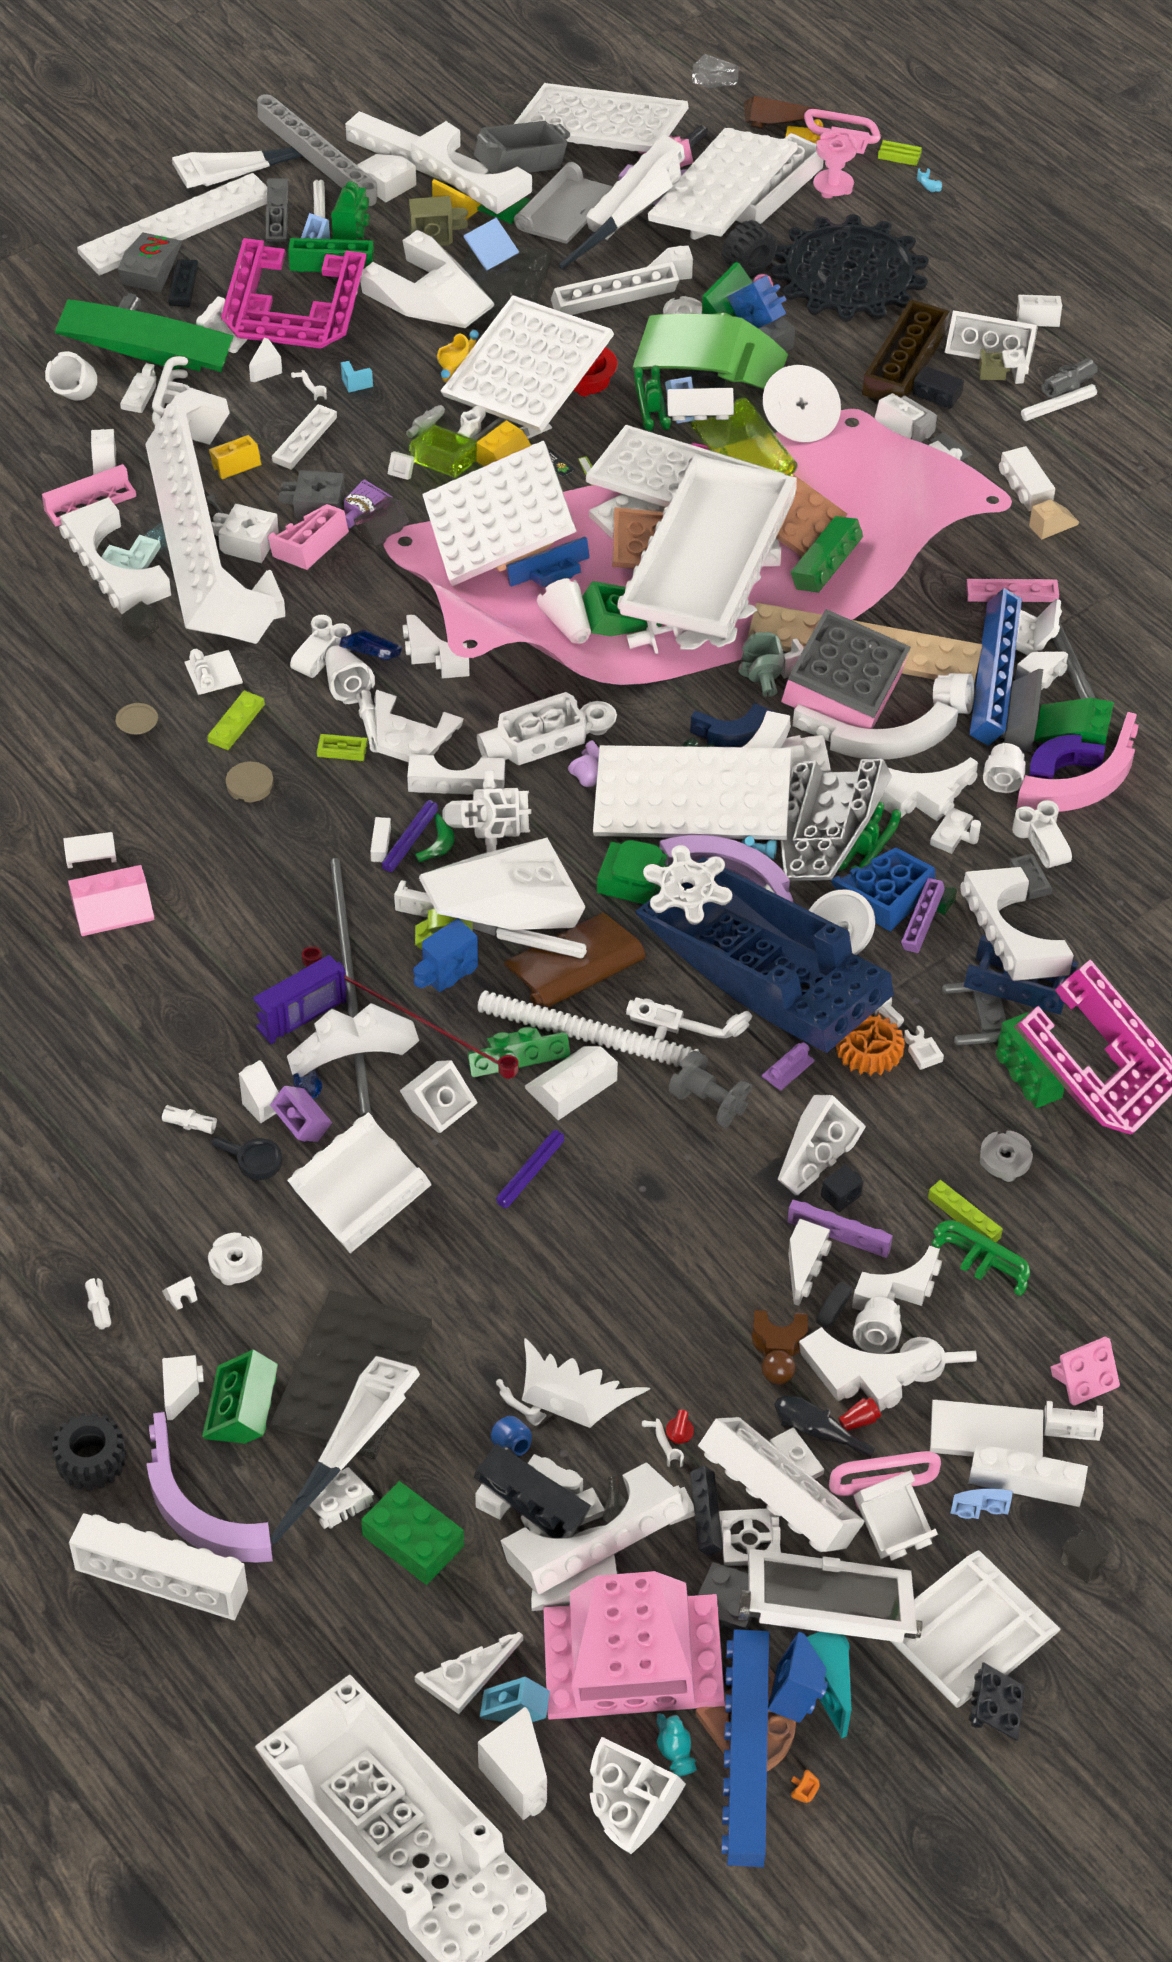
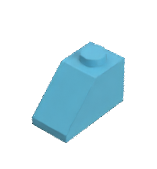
(509, 1698)

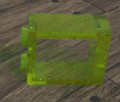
(428, 452)

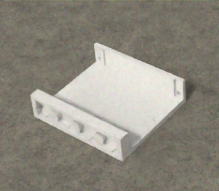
(359, 1182)

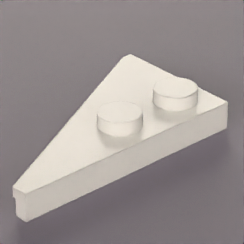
(463, 1678)

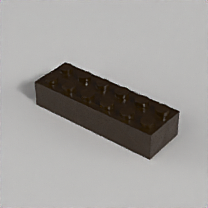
(906, 350)

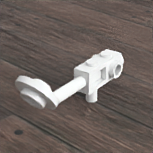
(669, 1019)

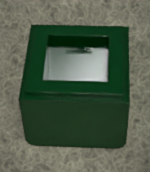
(947, 900)

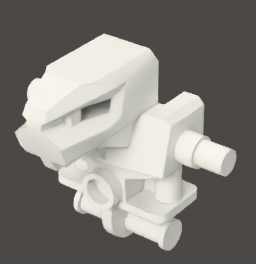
(491, 812)

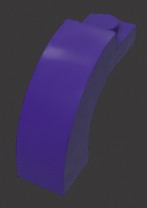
(1064, 752)

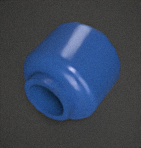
(512, 1434)

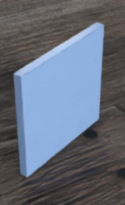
(491, 244)

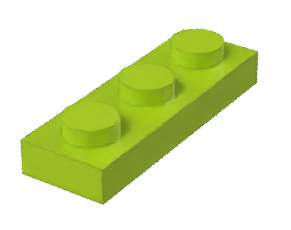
(236, 720)

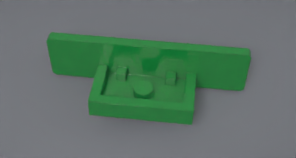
(525, 1045)

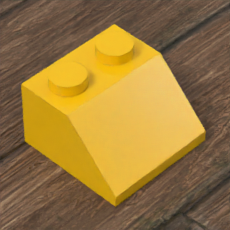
(501, 443)

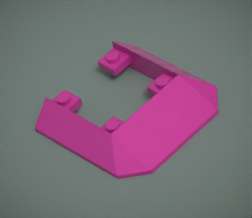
(250, 314)
(1144, 1063)

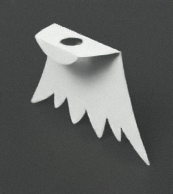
(567, 1392)

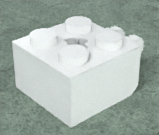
(245, 532)

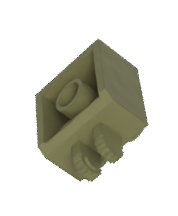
(436, 218)

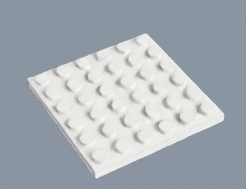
(527, 363)
(498, 513)

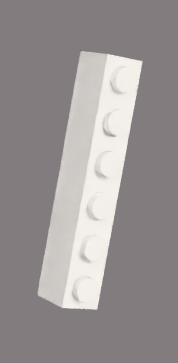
(622, 189)
(615, 289)

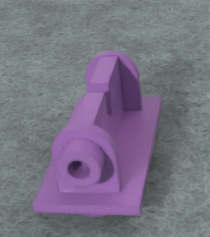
(789, 1066)

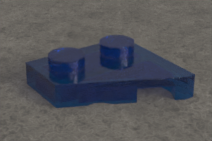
(371, 644)

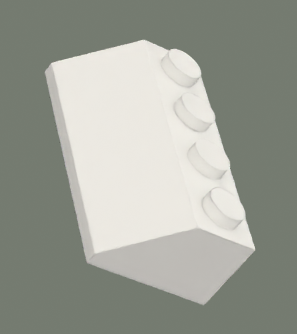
(975, 332)

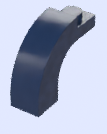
(728, 733)

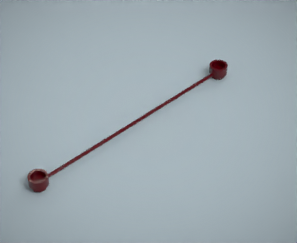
(507, 1065)

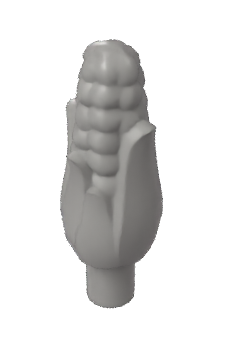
(425, 421)

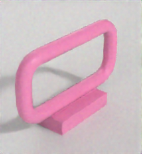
(862, 138)
(881, 1463)

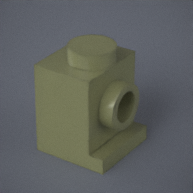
(992, 366)

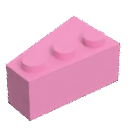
(310, 538)

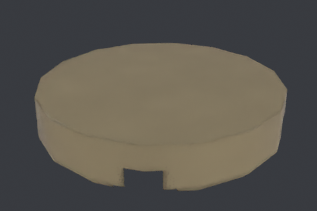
(249, 781)

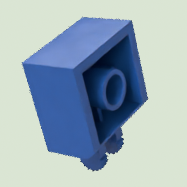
(758, 302)
(447, 956)

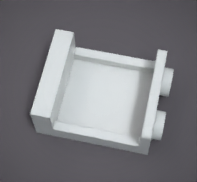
(894, 1516)

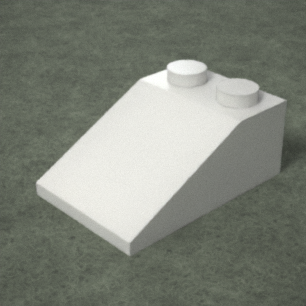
(392, 174)

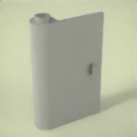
(561, 205)

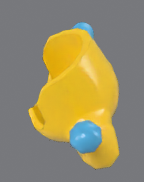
(454, 353)

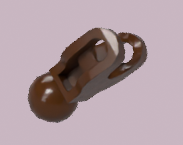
(778, 1345)

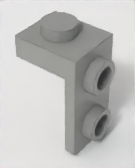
(926, 425)

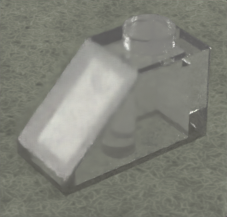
(714, 72)

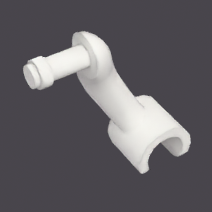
(317, 391)
(533, 1415)
(671, 1453)

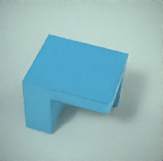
(356, 380)

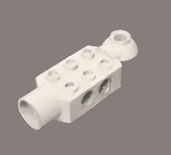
(545, 728)

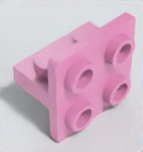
(1087, 1371)

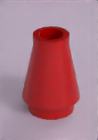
(861, 1414)

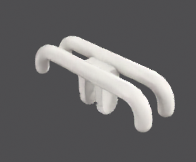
(166, 388)

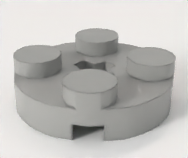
(1004, 1167)

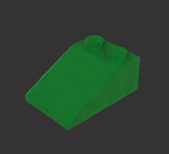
(603, 614)
(1075, 717)

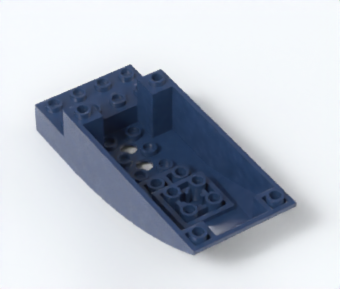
(768, 947)

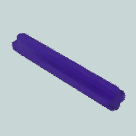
(409, 836)
(530, 1169)

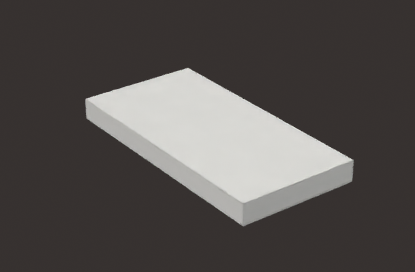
(961, 1425)

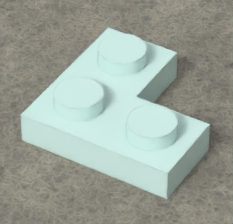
(138, 557)

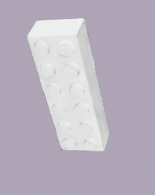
(787, 181)
(780, 1484)
(159, 1566)

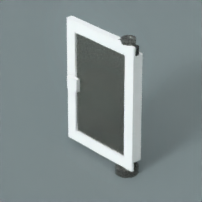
(830, 1596)

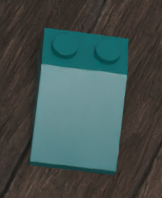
(834, 1653)

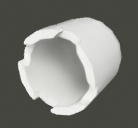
(71, 376)

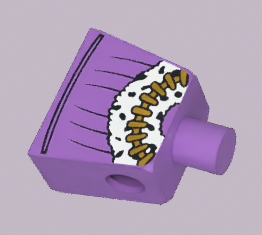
(361, 500)

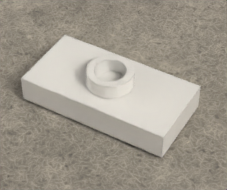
(796, 1450)

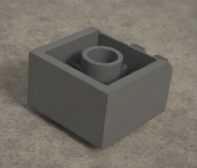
(313, 491)

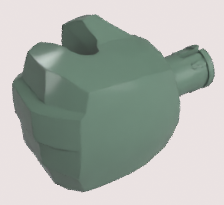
(764, 660)

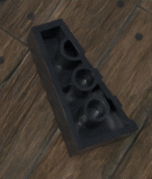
(532, 1493)

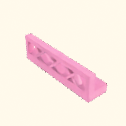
(86, 491)

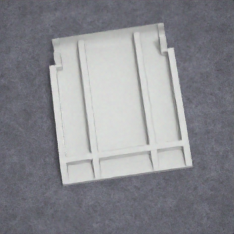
(972, 1620)

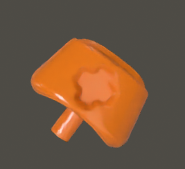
(806, 1787)

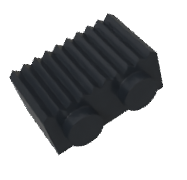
(938, 387)

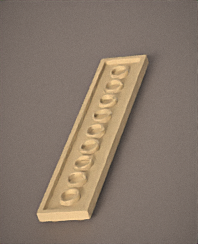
(926, 659)

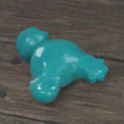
(675, 1744)

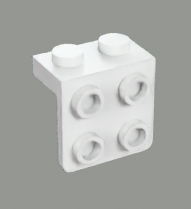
(212, 319)
(1036, 632)

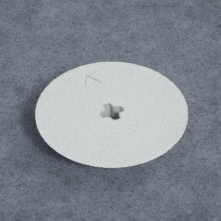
(798, 417)

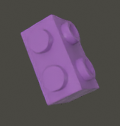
(301, 1114)

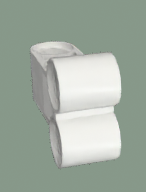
(311, 655)
(1043, 833)

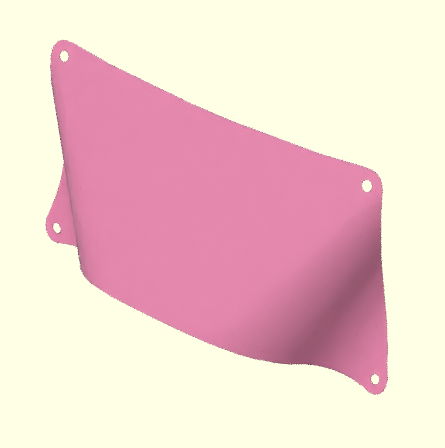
(884, 480)

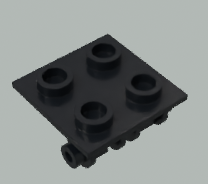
(997, 1701)

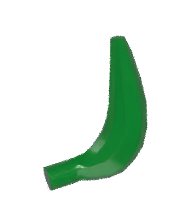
(443, 843)

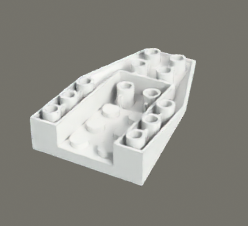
(507, 889)

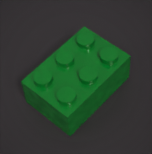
(1026, 1067)
(412, 1532)

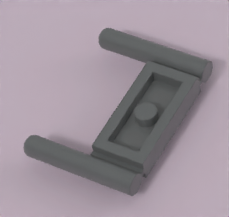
(989, 1014)

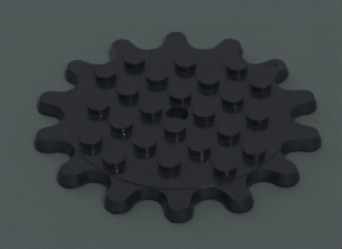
(879, 265)

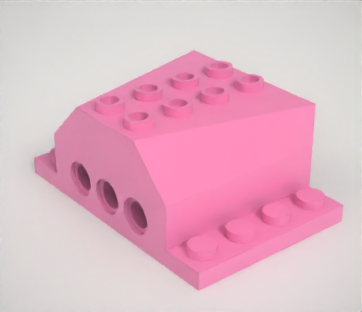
(632, 1648)

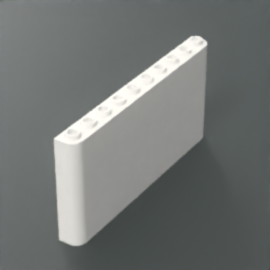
(709, 547)

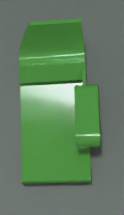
(710, 344)

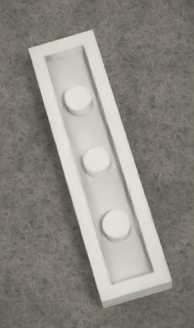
(304, 436)

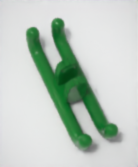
(651, 399)
(868, 841)
(985, 1250)

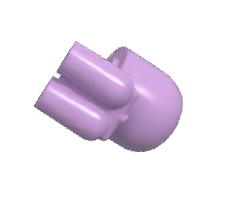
(586, 767)

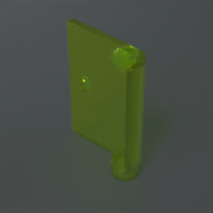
(746, 439)

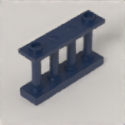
(1003, 986)

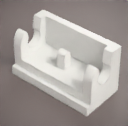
(1039, 310)
(898, 415)
(89, 848)
(412, 901)
(1073, 1423)

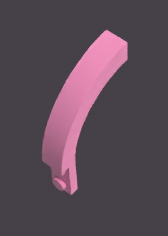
(1087, 788)

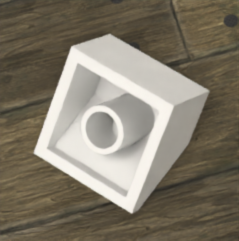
(439, 1095)

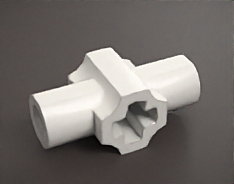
(471, 422)

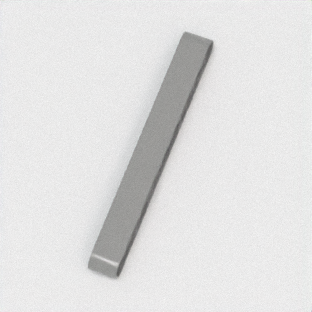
(313, 146)

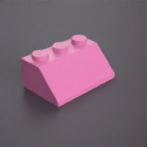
(111, 900)

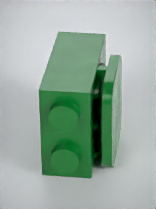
(623, 871)

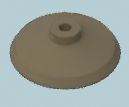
(136, 718)

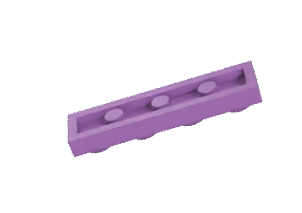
(842, 1229)

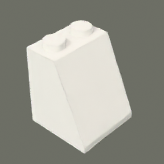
(515, 1765)

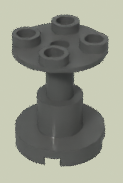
(696, 1080)

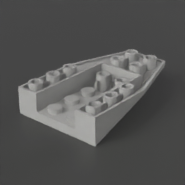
(828, 815)

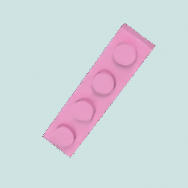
(1028, 589)

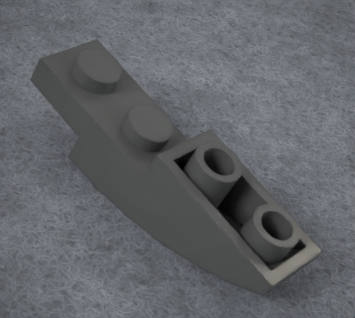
(277, 209)

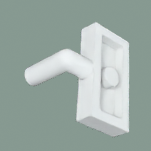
(954, 829)

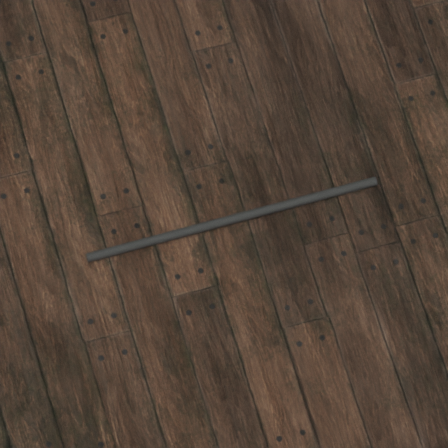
(351, 989)

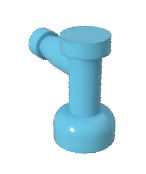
(768, 849)

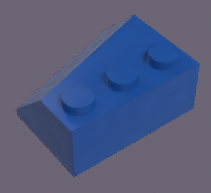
(889, 884)

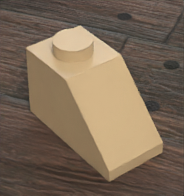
(1051, 518)

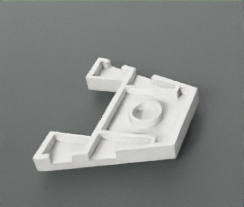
(404, 737)

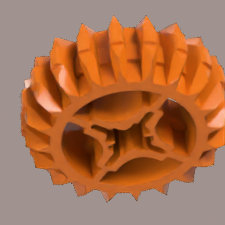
(882, 1053)

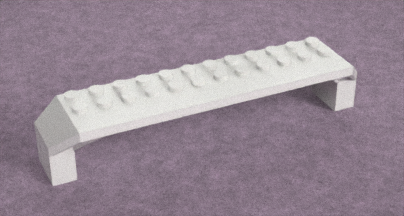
(206, 592)

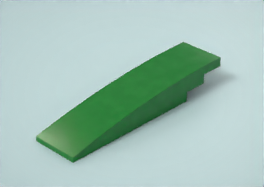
(144, 335)

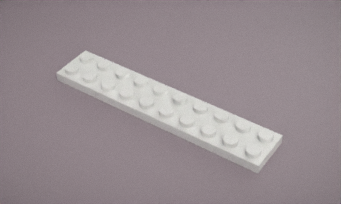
(178, 221)

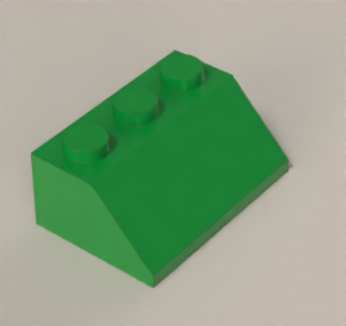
(716, 299)
(240, 1399)

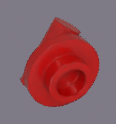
(680, 1429)

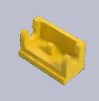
(235, 456)

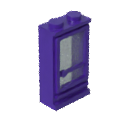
(301, 998)

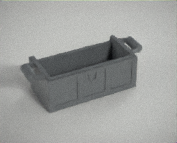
(526, 145)

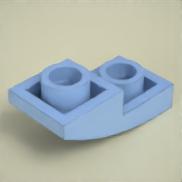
(969, 1503)

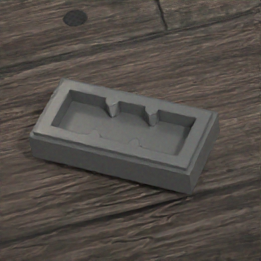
(1038, 882)

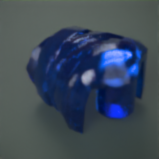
(310, 1083)

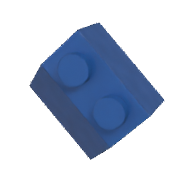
(797, 1680)

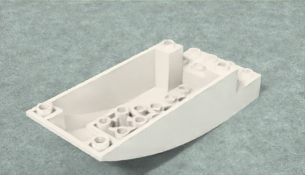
(383, 1805)

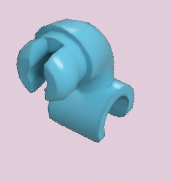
(930, 185)

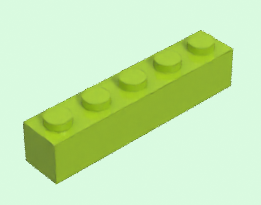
(963, 1211)

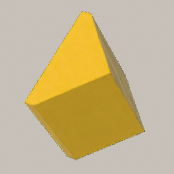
(457, 198)

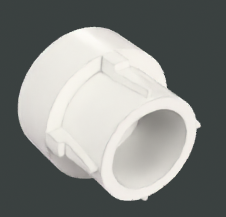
(955, 691)
(1004, 768)
(878, 1326)

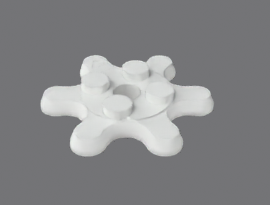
(686, 870)

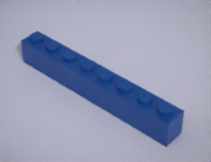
(996, 667)
(748, 1749)

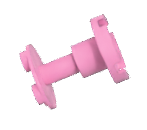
(836, 151)

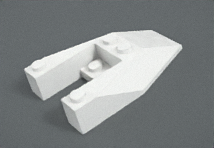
(441, 296)

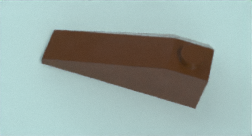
(768, 112)

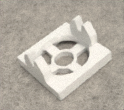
(728, 1518)

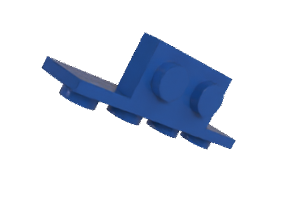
(550, 565)

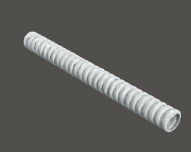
(582, 1029)

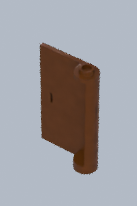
(560, 976)

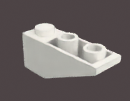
(806, 1249)

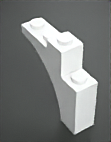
(928, 791)
(342, 1035)
(878, 1375)

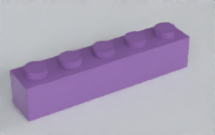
(923, 915)

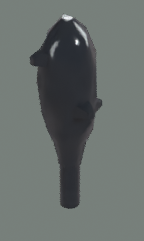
(816, 1422)

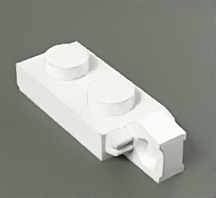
(140, 390)

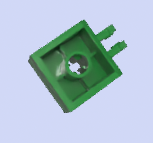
(350, 213)

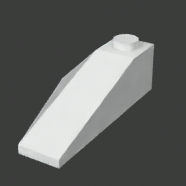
(820, 1138)

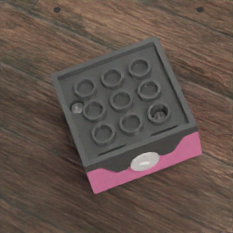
(846, 671)

